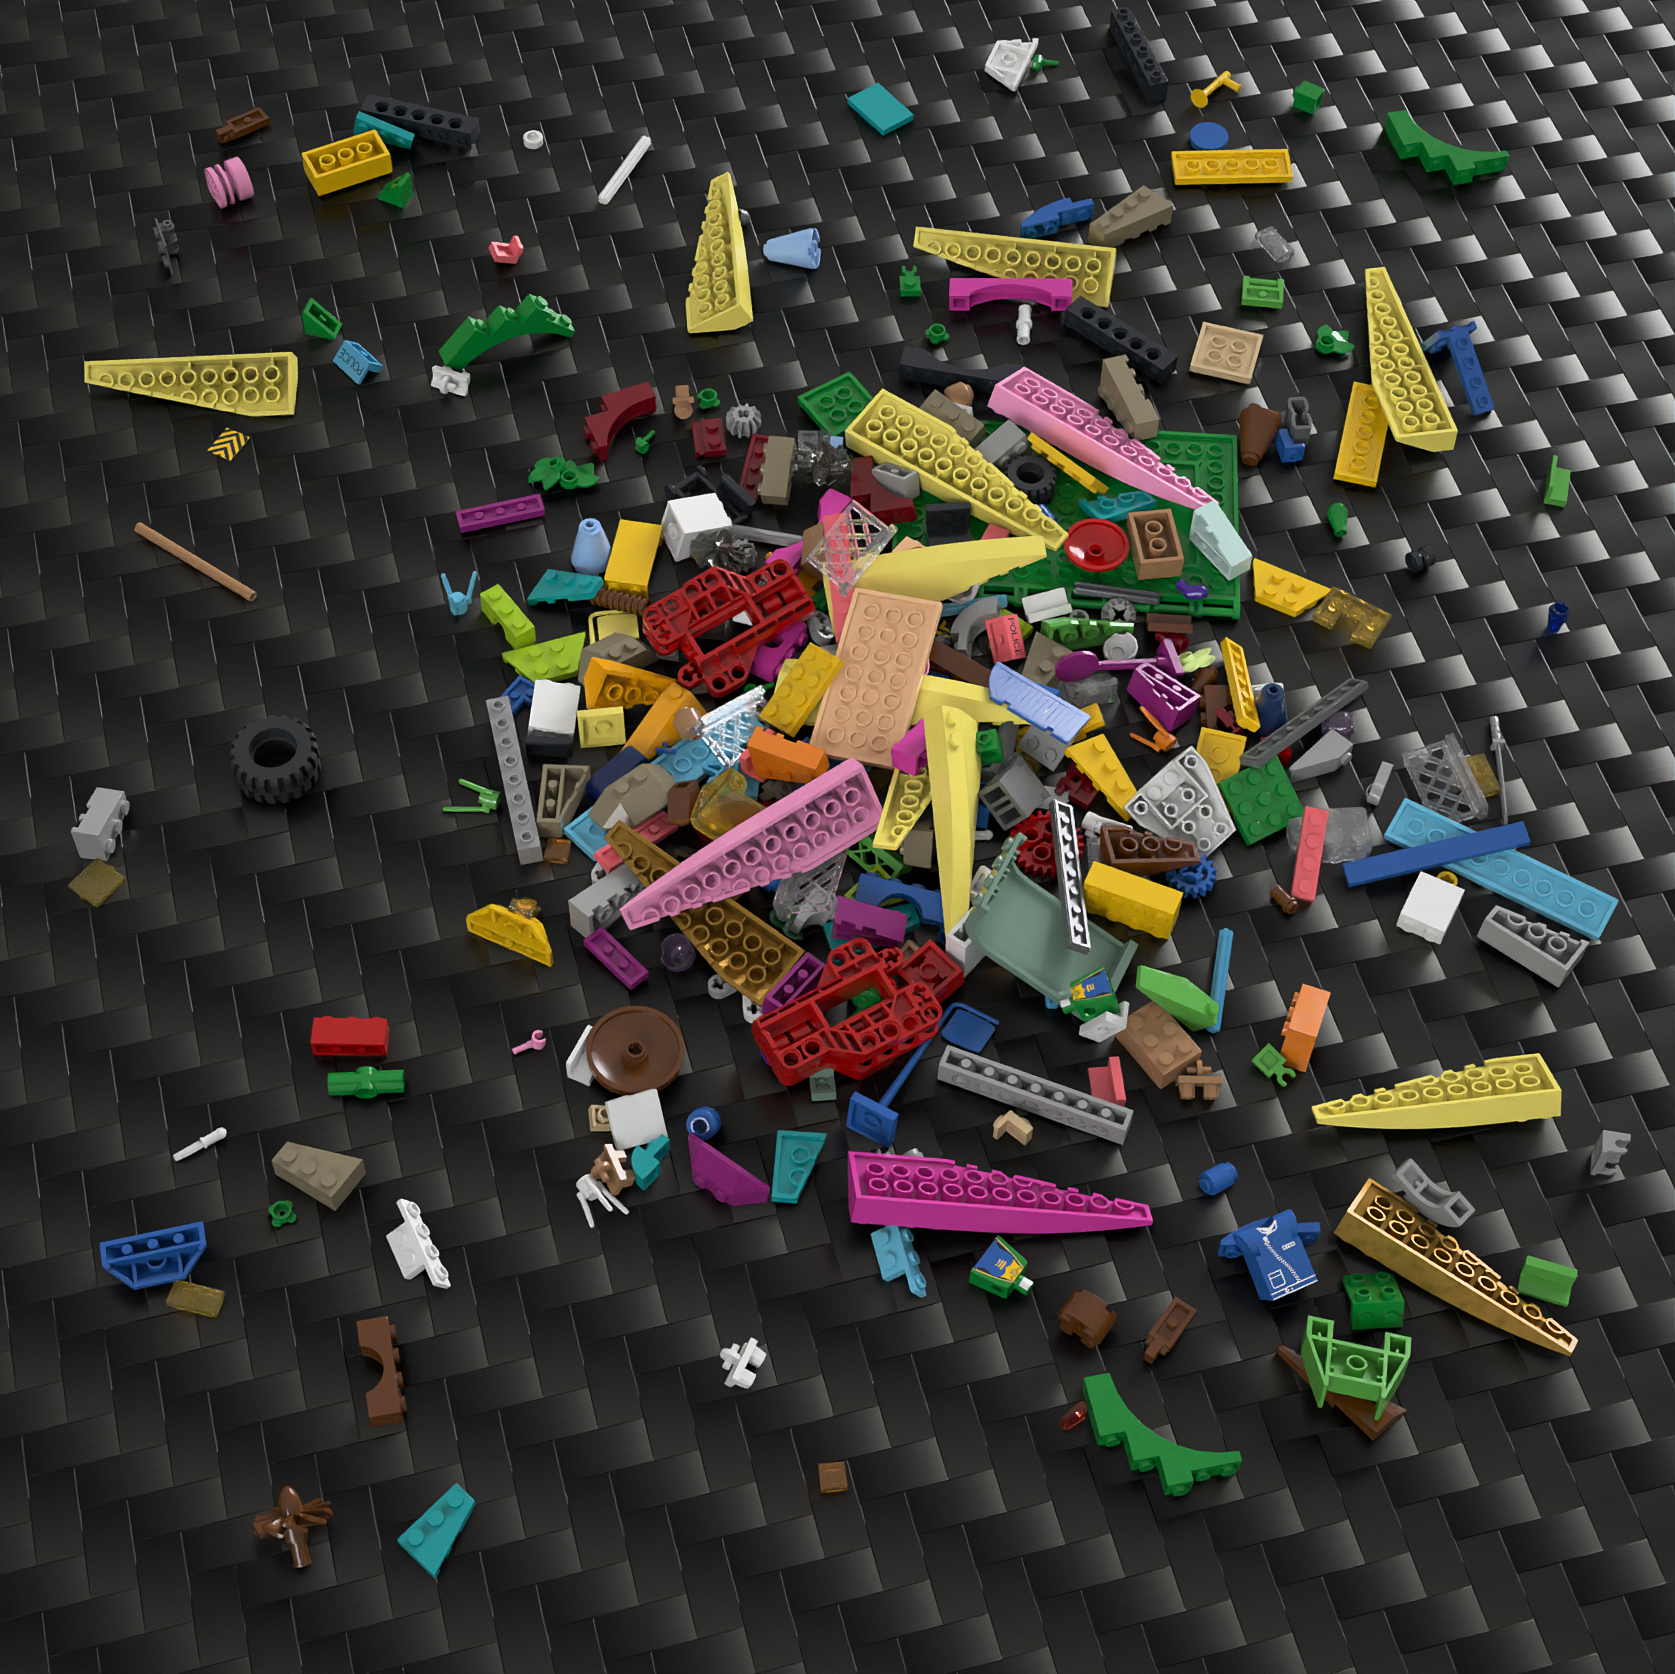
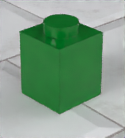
(1308, 97)

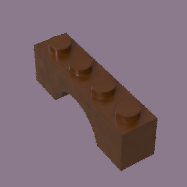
(1210, 700)
(384, 1400)

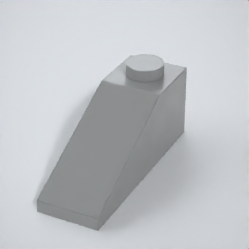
(1322, 758)

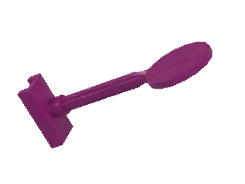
(1084, 663)

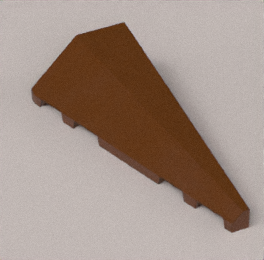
(1357, 1409)

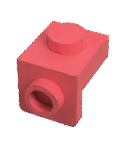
(506, 252)

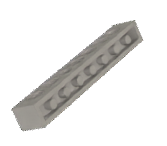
(514, 780)
(1035, 1094)

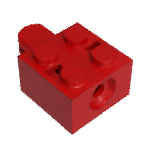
(934, 969)

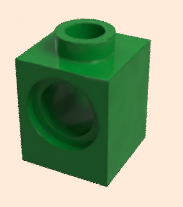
(989, 747)

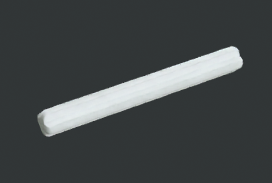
(624, 170)

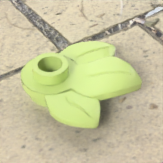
(1200, 658)

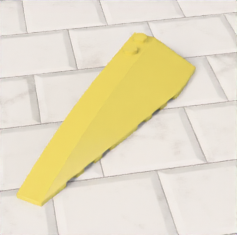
(954, 791)
(1491, 1094)

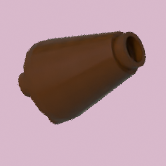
(1257, 431)

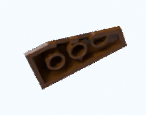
(1144, 853)

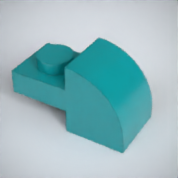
(647, 1162)

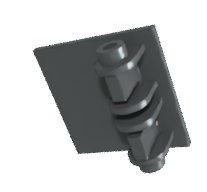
(168, 241)

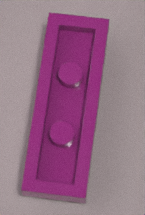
(616, 958)

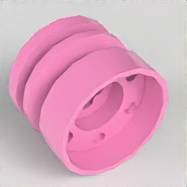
(229, 182)

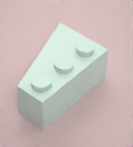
(1219, 541)

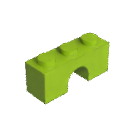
(502, 609)

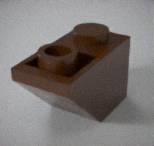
(681, 802)

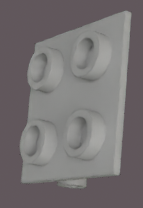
(1044, 747)

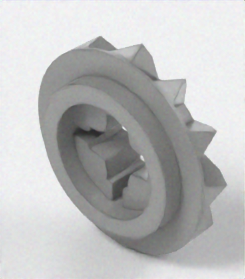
(1118, 604)

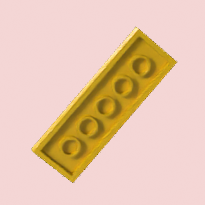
(1231, 166)
(1362, 438)

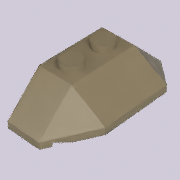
(617, 648)
(633, 797)

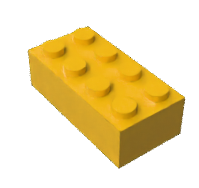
(347, 162)
(1131, 900)

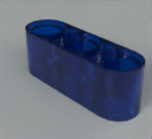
(616, 768)

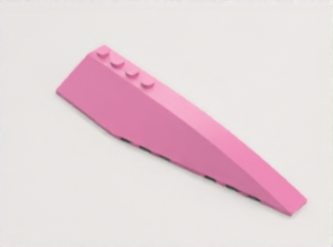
(1084, 434)
(769, 846)

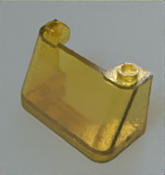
(723, 805)

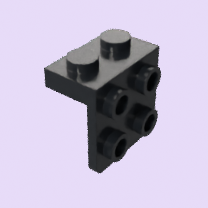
(948, 523)

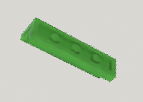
(890, 857)

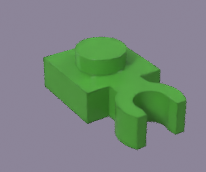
(1271, 1062)

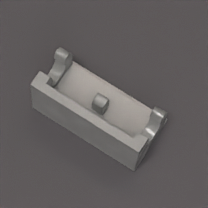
(1608, 1149)

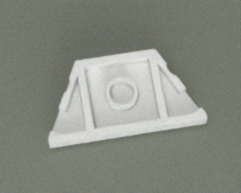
(1010, 60)

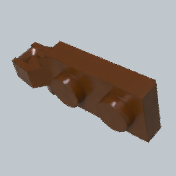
(242, 125)
(1168, 1329)

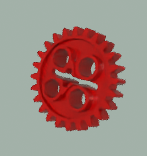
(1041, 845)

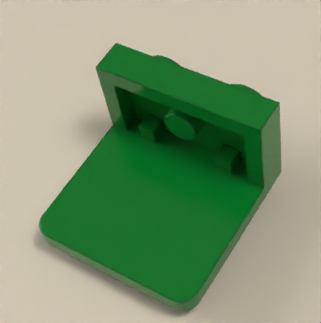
(1374, 1301)

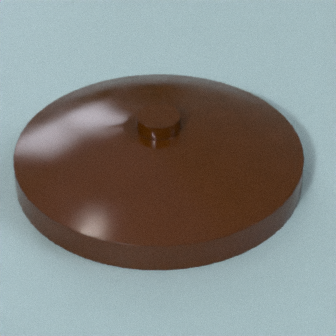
(635, 1050)

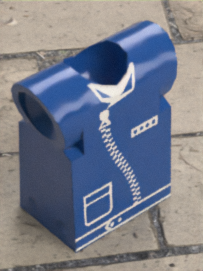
(1276, 1256)

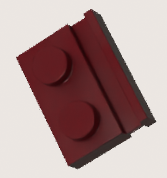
(708, 438)
(1229, 723)

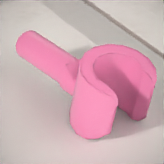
(536, 1044)

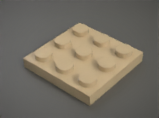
(1226, 353)

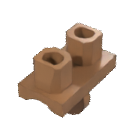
(683, 407)
(1209, 1083)
(609, 1169)

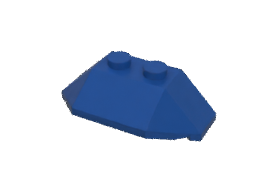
(154, 1256)

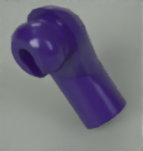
(1192, 592)

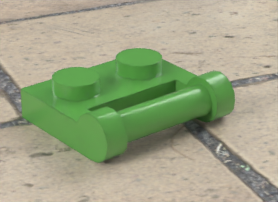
(1262, 292)

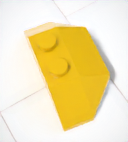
(512, 932)

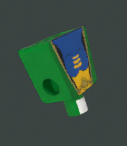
(1091, 995)
(1001, 1270)

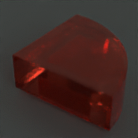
(1074, 1416)

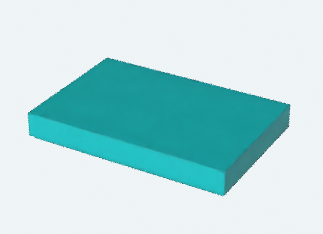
(880, 109)

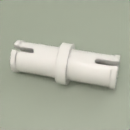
(1024, 324)

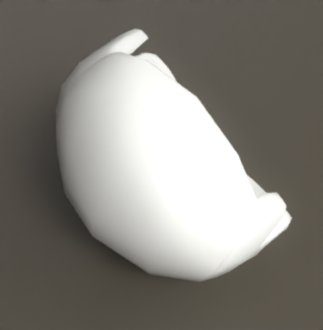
(1120, 647)

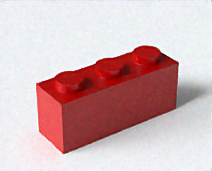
(350, 1036)

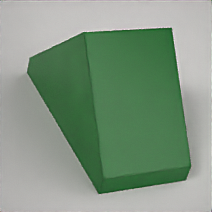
(397, 191)
(319, 321)

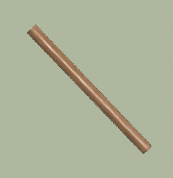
(195, 561)

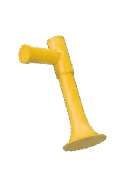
(1200, 98)

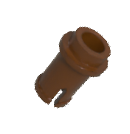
(1288, 903)

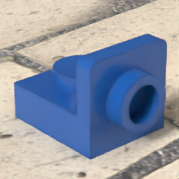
(1287, 449)

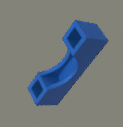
(877, 890)

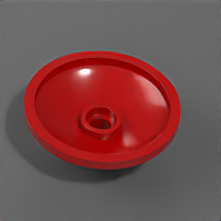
(1096, 545)

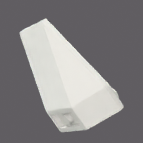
(1183, 804)

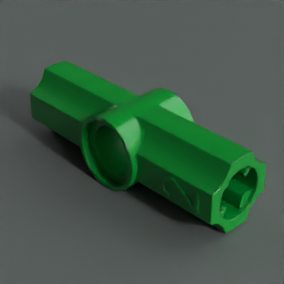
(366, 1082)

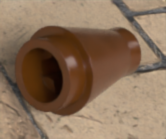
(1204, 676)

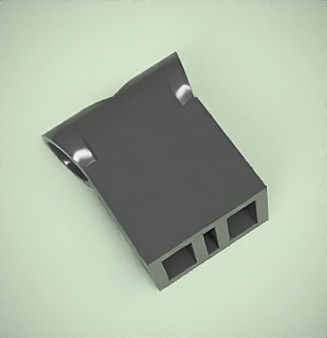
(1013, 792)

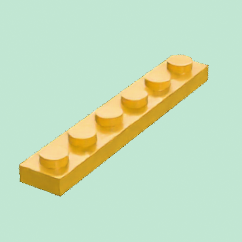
(1240, 685)

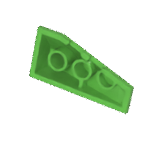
(1082, 633)
(1178, 997)

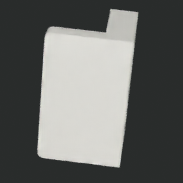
(1046, 605)
(1105, 1024)
(577, 1062)

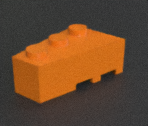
(784, 759)
(1303, 1026)

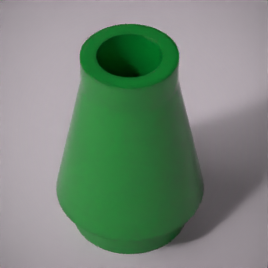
(1337, 516)

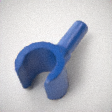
(665, 749)

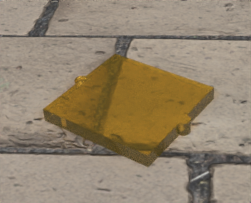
(96, 882)

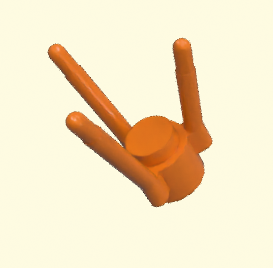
(1163, 738)

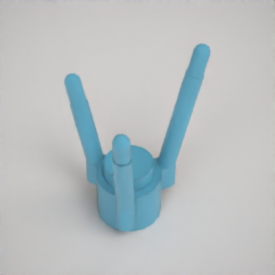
(458, 601)

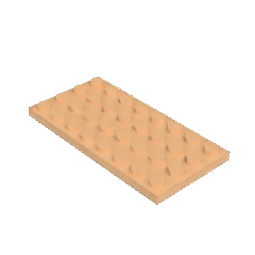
(877, 689)

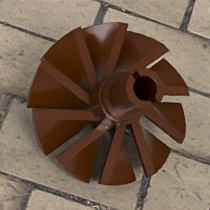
(291, 1522)

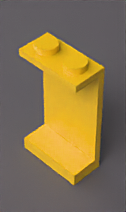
(633, 557)

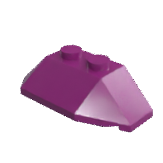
(723, 1176)

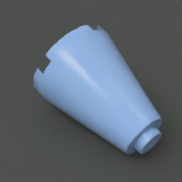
(795, 249)
(591, 549)

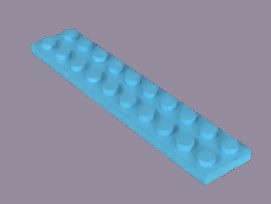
(683, 766)
(1509, 873)

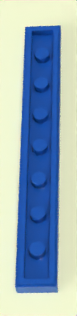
(1436, 854)

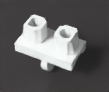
(450, 381)
(748, 1354)

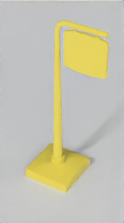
(606, 725)

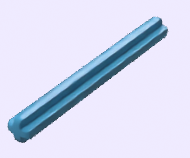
(1220, 974)

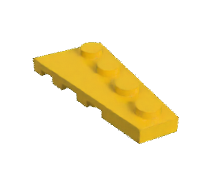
(1105, 770)

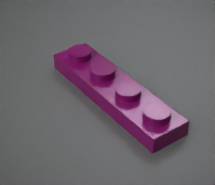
(500, 513)

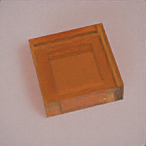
(557, 850)
(832, 1477)

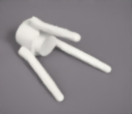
(1093, 824)
(591, 1190)

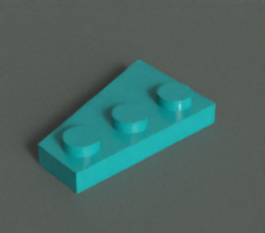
(388, 133)
(1118, 508)
(565, 585)
(794, 1162)
(435, 1531)

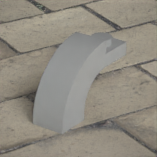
(972, 623)
(1433, 1202)

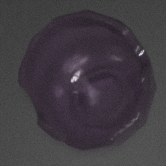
(677, 952)

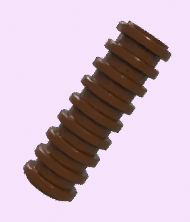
(621, 601)

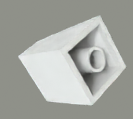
(688, 518)

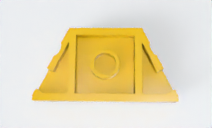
(1284, 589)

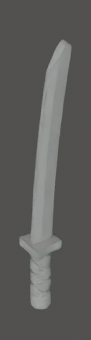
(1497, 745)

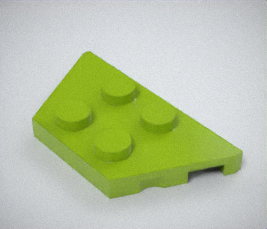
(548, 660)

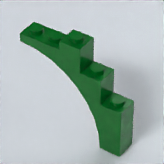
(1436, 155)
(503, 324)
(1145, 1449)

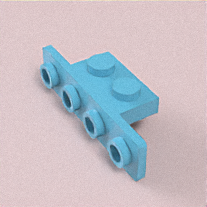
(897, 1256)

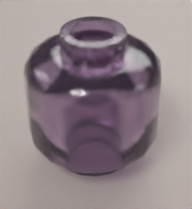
(1341, 723)

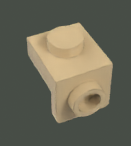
(1018, 1127)

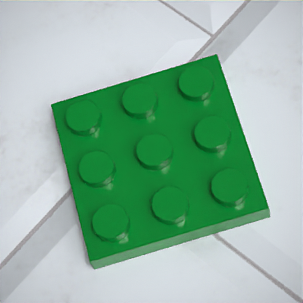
(836, 403)
(1260, 800)

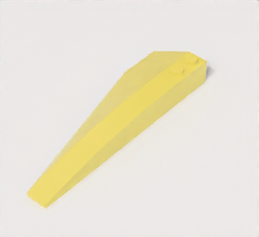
(1015, 257)
(721, 279)
(230, 383)
(945, 569)
(903, 807)

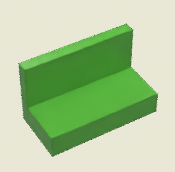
(1557, 484)
(1546, 1280)

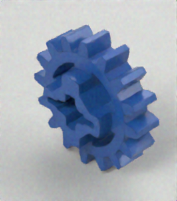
(1191, 878)

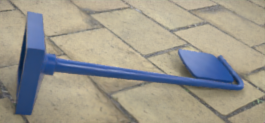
(878, 1121)

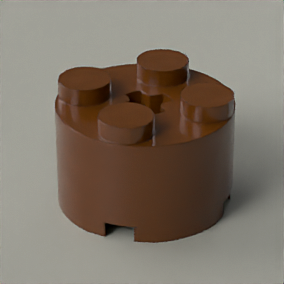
(1086, 1317)

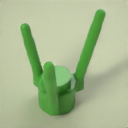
(488, 798)

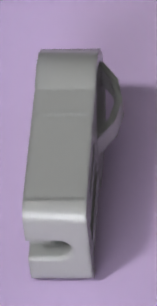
(1379, 784)

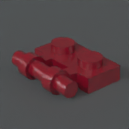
(1082, 792)

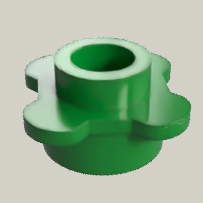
(937, 333)
(708, 398)
(279, 1207)

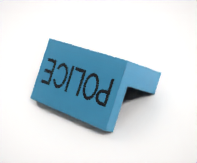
(356, 361)

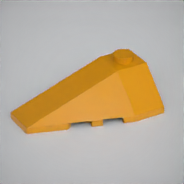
(620, 685)
(658, 725)

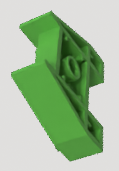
(1353, 1367)

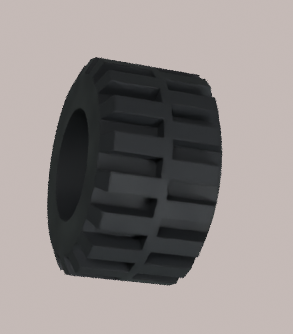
(1036, 471)

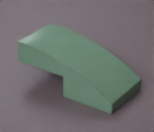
(823, 1085)

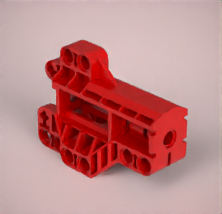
(733, 595)
(857, 1038)

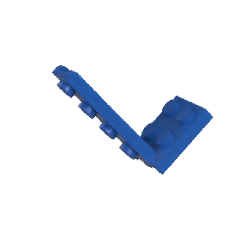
(1466, 362)

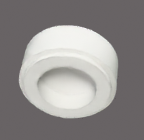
(533, 139)

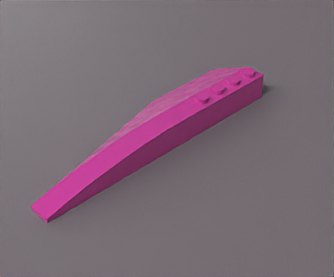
(952, 1197)

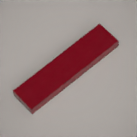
(751, 471)

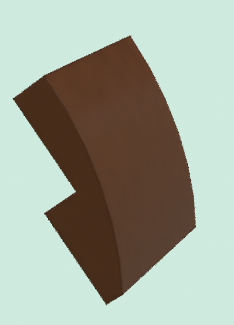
(1168, 623)

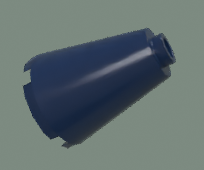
(1271, 710)

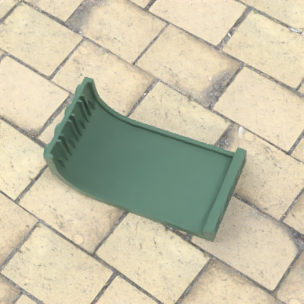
(1025, 934)

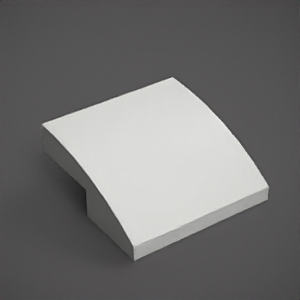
(635, 1119)

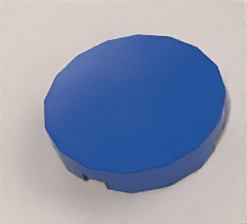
(1208, 137)

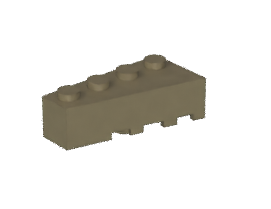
(1129, 218)
(1127, 399)

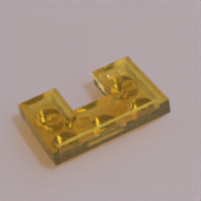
(1370, 618)

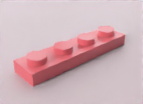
(653, 829)
(1309, 854)

